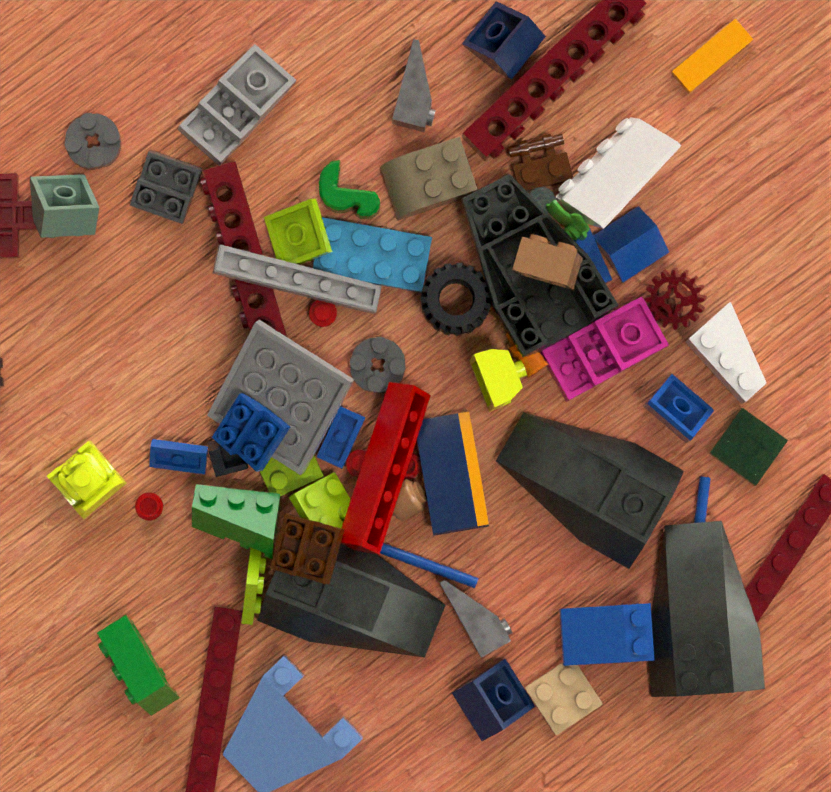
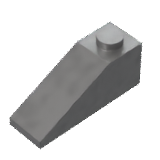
(414, 98)
(481, 624)

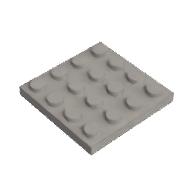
(291, 385)

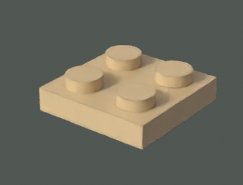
(563, 696)

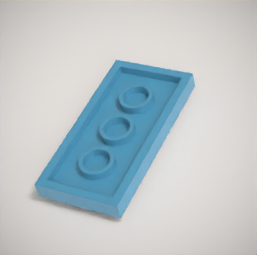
(375, 255)

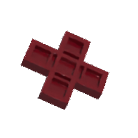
(14, 216)

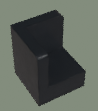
(223, 462)

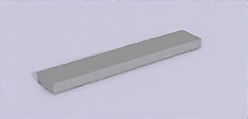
(296, 279)

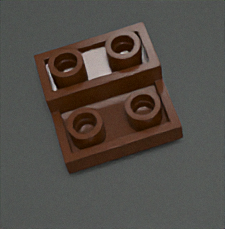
(307, 548)

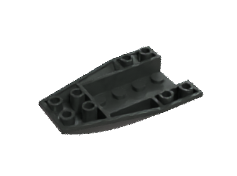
(530, 309)
(592, 483)
(362, 607)

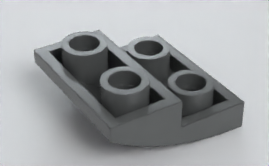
(166, 186)

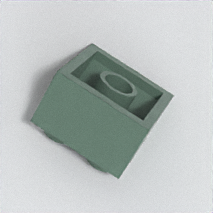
(63, 206)

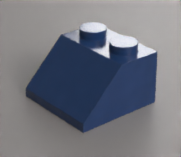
(504, 39)
(493, 700)

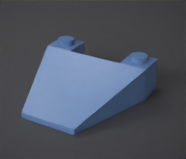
(276, 741)

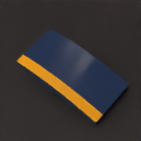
(451, 474)

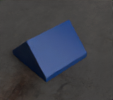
(631, 243)
(679, 408)

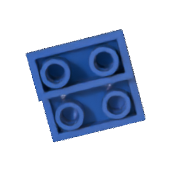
(251, 432)

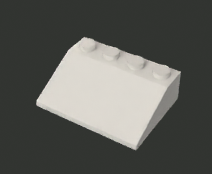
(616, 171)

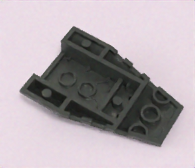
(702, 617)

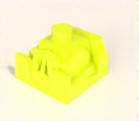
(497, 376)
(86, 479)

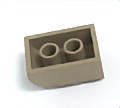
(428, 178)

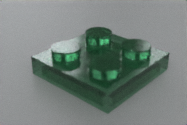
(748, 446)

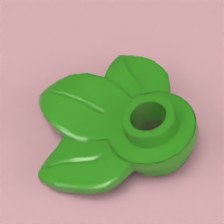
(573, 223)

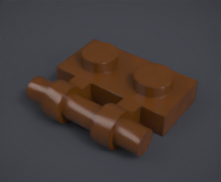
(543, 171)

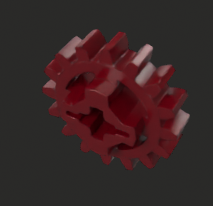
(687, 298)

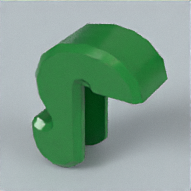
(343, 199)

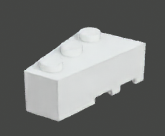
(728, 354)

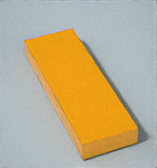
(712, 56)

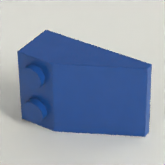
(606, 634)

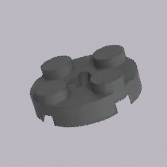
(91, 125)
(380, 349)

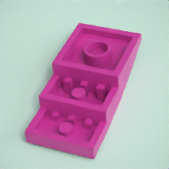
(604, 348)

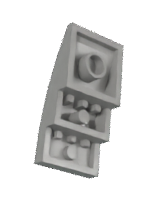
(236, 104)

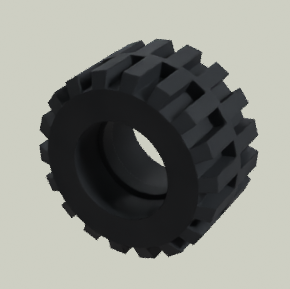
(455, 275)

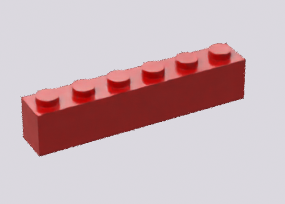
(384, 467)

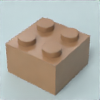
(548, 263)

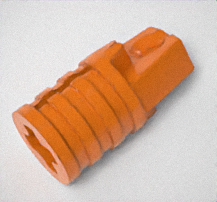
(532, 363)

